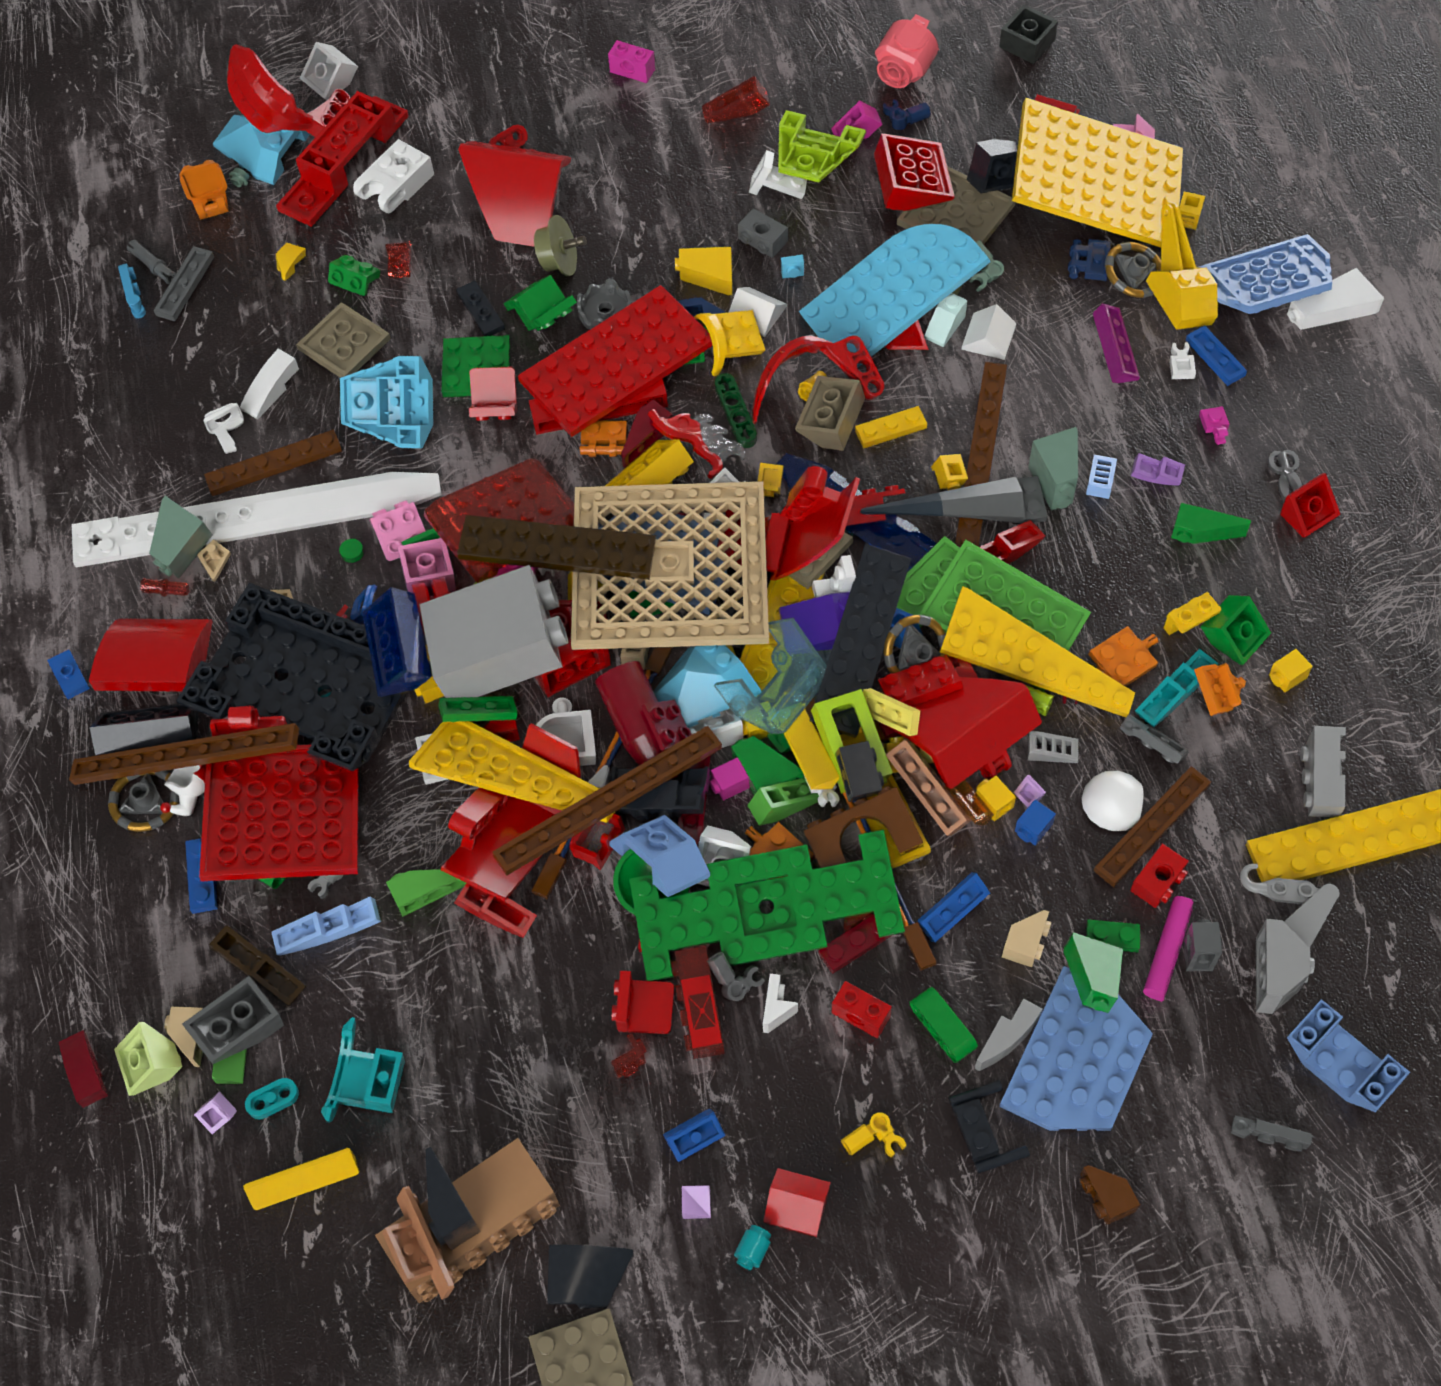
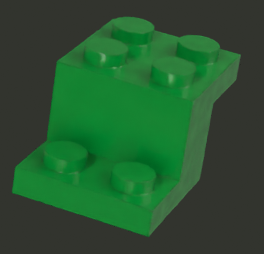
(540, 304)

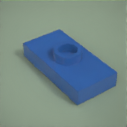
(68, 674)

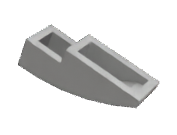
(1009, 1034)

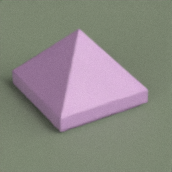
(1029, 791)

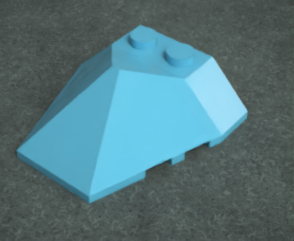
(256, 150)
(390, 401)
(693, 681)

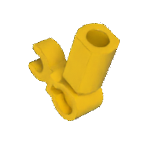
(879, 1126)

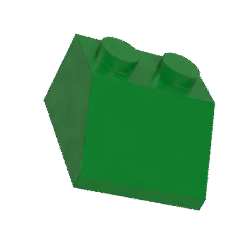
(1237, 628)

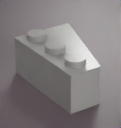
(1324, 772)

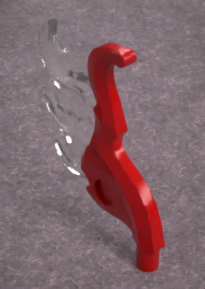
(705, 438)

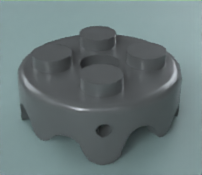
(599, 297)

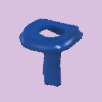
(367, 597)

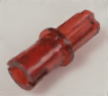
(164, 587)

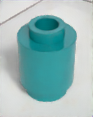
(752, 1247)

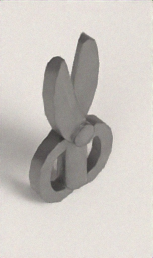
(1287, 473)

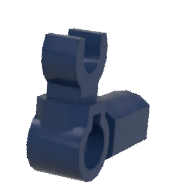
(900, 117)

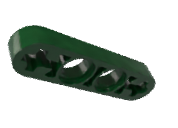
(738, 409)

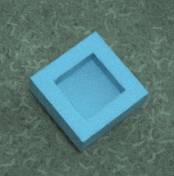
(792, 266)

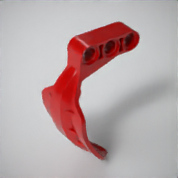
(268, 103)
(837, 352)

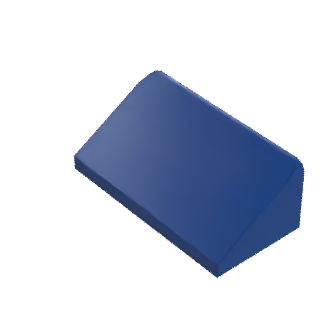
(694, 1134)

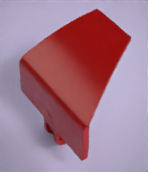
(513, 187)
(974, 727)

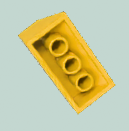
(656, 465)

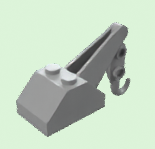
(1284, 946)

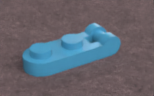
(131, 290)

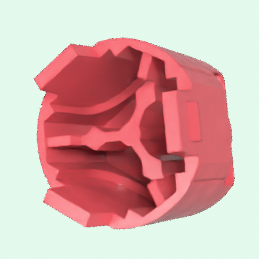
(906, 52)

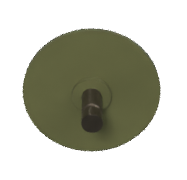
(557, 246)

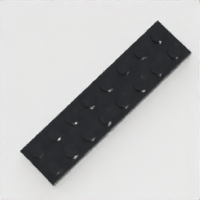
(863, 630)

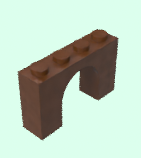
(885, 808)

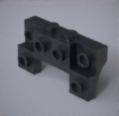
(670, 797)

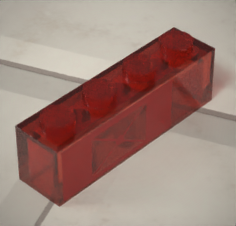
(699, 1003)

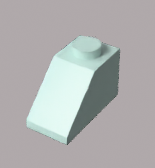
(946, 319)

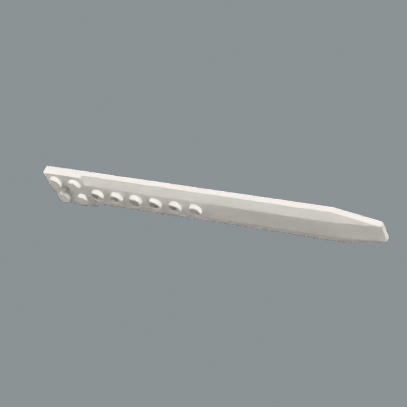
(259, 514)

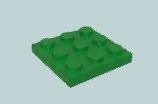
(467, 353)

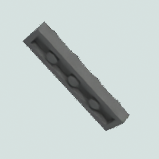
(184, 283)

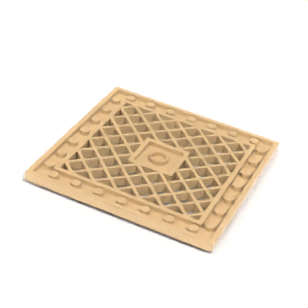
(675, 567)

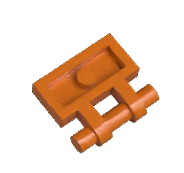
(604, 433)

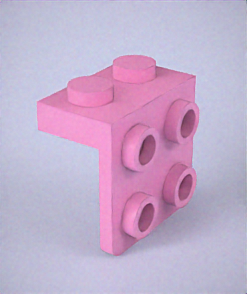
(396, 527)

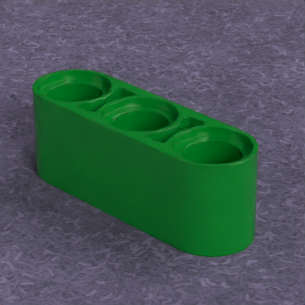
(943, 1024)

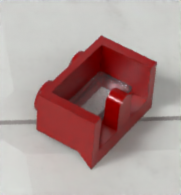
(593, 843)

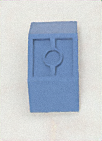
(669, 852)
(1343, 1060)

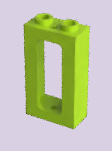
(830, 736)

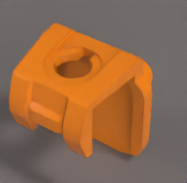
(205, 184)

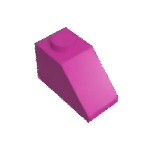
(859, 116)

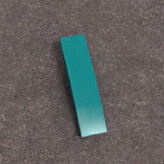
(1173, 690)

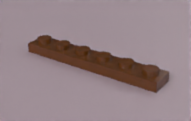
(273, 462)
(1152, 826)

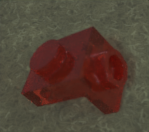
(629, 1062)

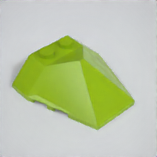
(810, 152)

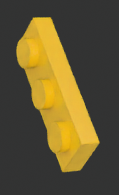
(891, 427)

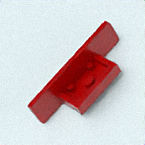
(868, 499)

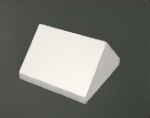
(764, 307)
(990, 332)
(726, 727)

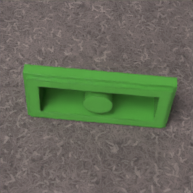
(230, 1069)

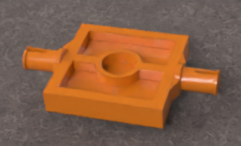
(1124, 656)
(775, 839)

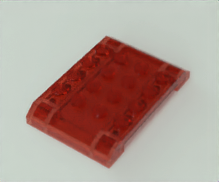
(515, 493)

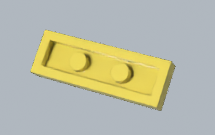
(892, 712)

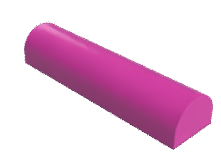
(1168, 948)

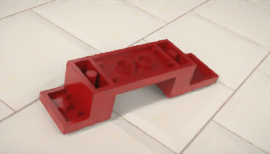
(324, 158)

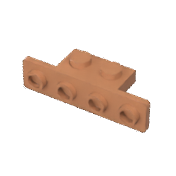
(414, 1246)

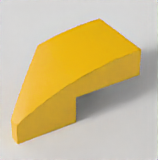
(287, 258)

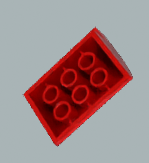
(150, 654)

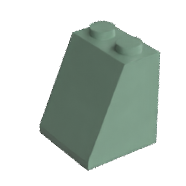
(1056, 465)
(177, 538)

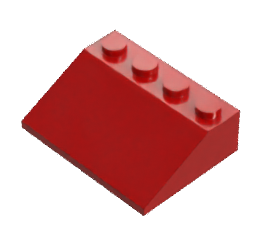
(912, 172)

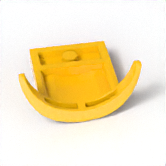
(732, 336)

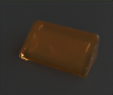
(971, 803)

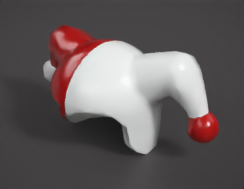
(188, 784)

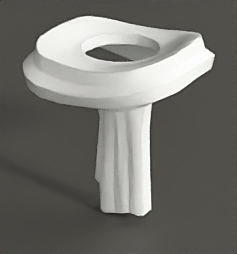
(221, 429)

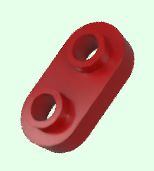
(506, 138)

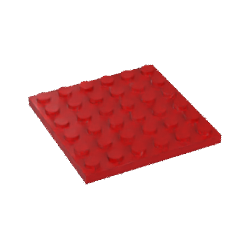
(279, 818)

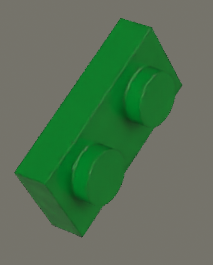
(1115, 933)

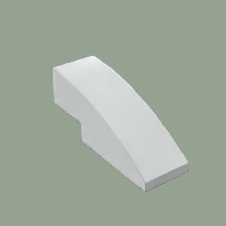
(269, 383)

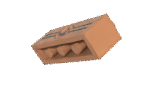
(928, 787)

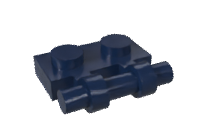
(1095, 259)

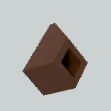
(1110, 1193)

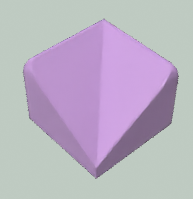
(215, 1112)
(696, 1202)

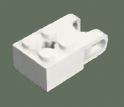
(395, 176)

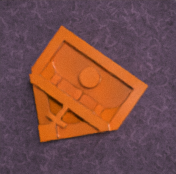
(1219, 688)

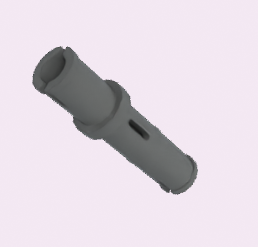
(157, 266)

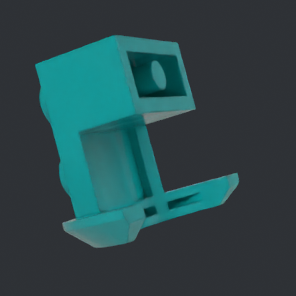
(363, 1077)

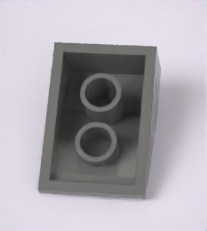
(234, 1022)

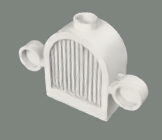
(573, 728)

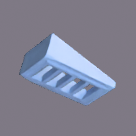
(1099, 489)

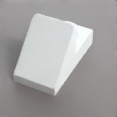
(776, 1010)

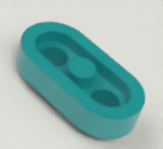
(272, 1097)

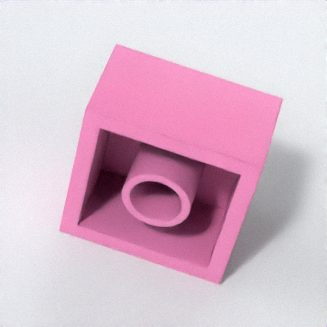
(426, 562)

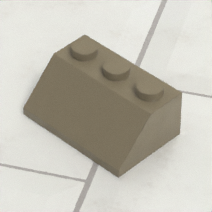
(831, 411)

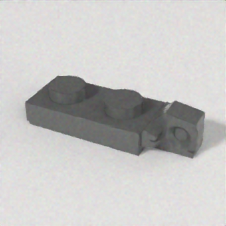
(1154, 739)
(1269, 1133)

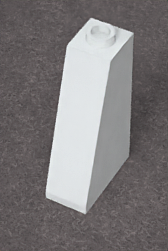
(1350, 298)

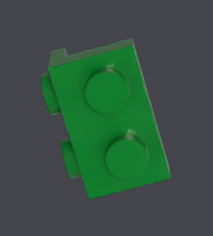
(352, 274)

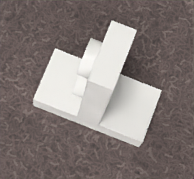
(768, 175)
(840, 582)

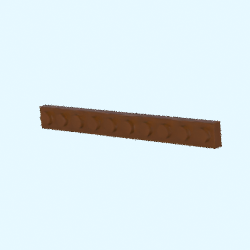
(983, 443)
(185, 754)
(606, 800)

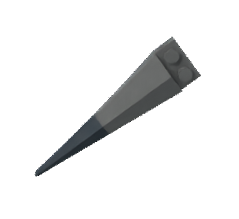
(1000, 500)

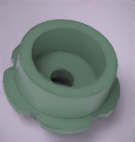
(239, 177)

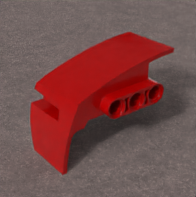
(805, 526)

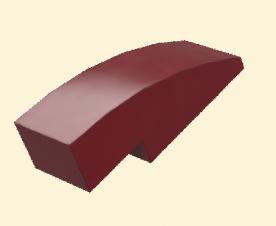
(82, 1069)

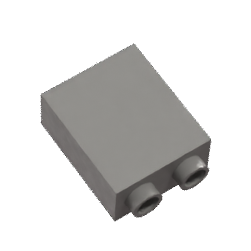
(493, 634)

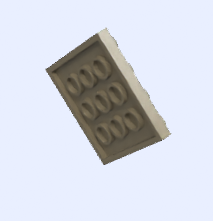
(969, 210)

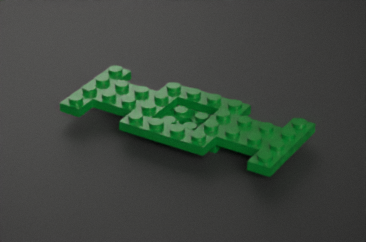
(800, 905)

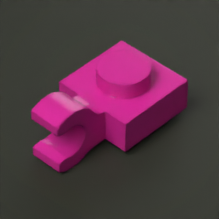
(1215, 421)

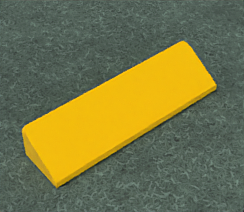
(811, 754)
(301, 1179)

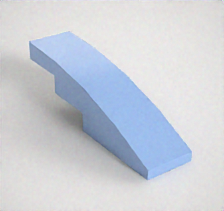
(325, 927)

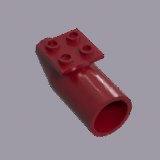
(640, 720)

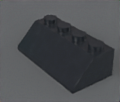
(143, 728)

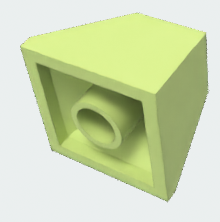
(146, 1059)

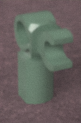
(990, 272)

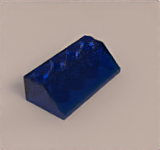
(396, 642)

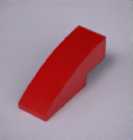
(1014, 542)
(502, 914)

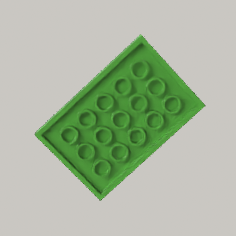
(1010, 591)

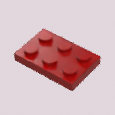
(922, 682)

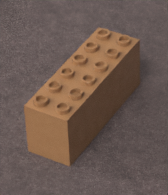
(504, 1200)

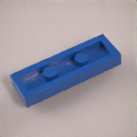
(1216, 355)
(201, 893)
(953, 907)

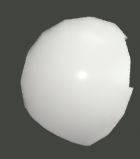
(1113, 800)

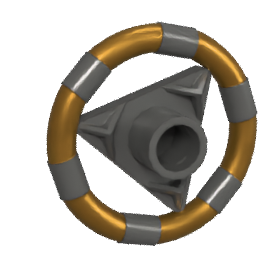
(1133, 269)
(915, 646)
(142, 800)

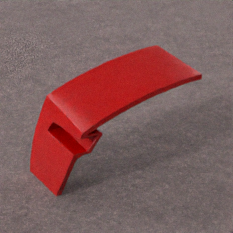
(494, 819)

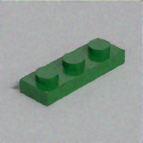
(477, 708)

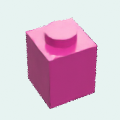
(729, 779)

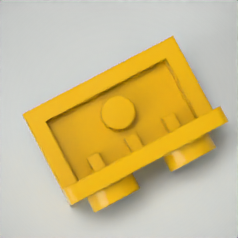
(1191, 614)

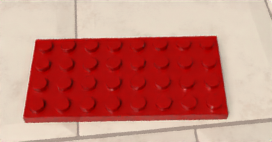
(616, 360)

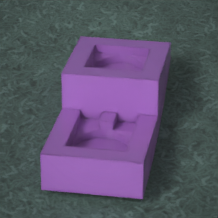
(1161, 472)

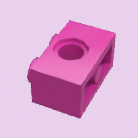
(631, 61)

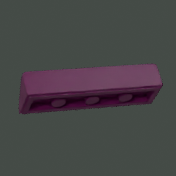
(1115, 344)

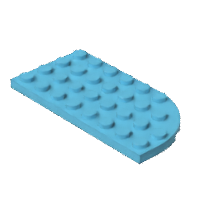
(895, 286)

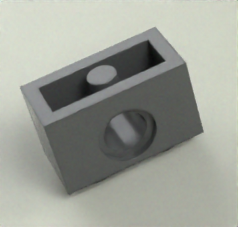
(762, 233)
(1202, 945)

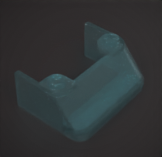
(788, 691)

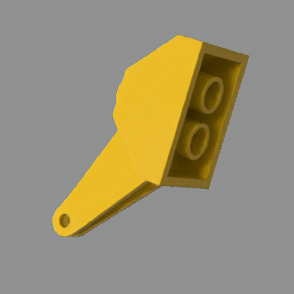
(1180, 287)

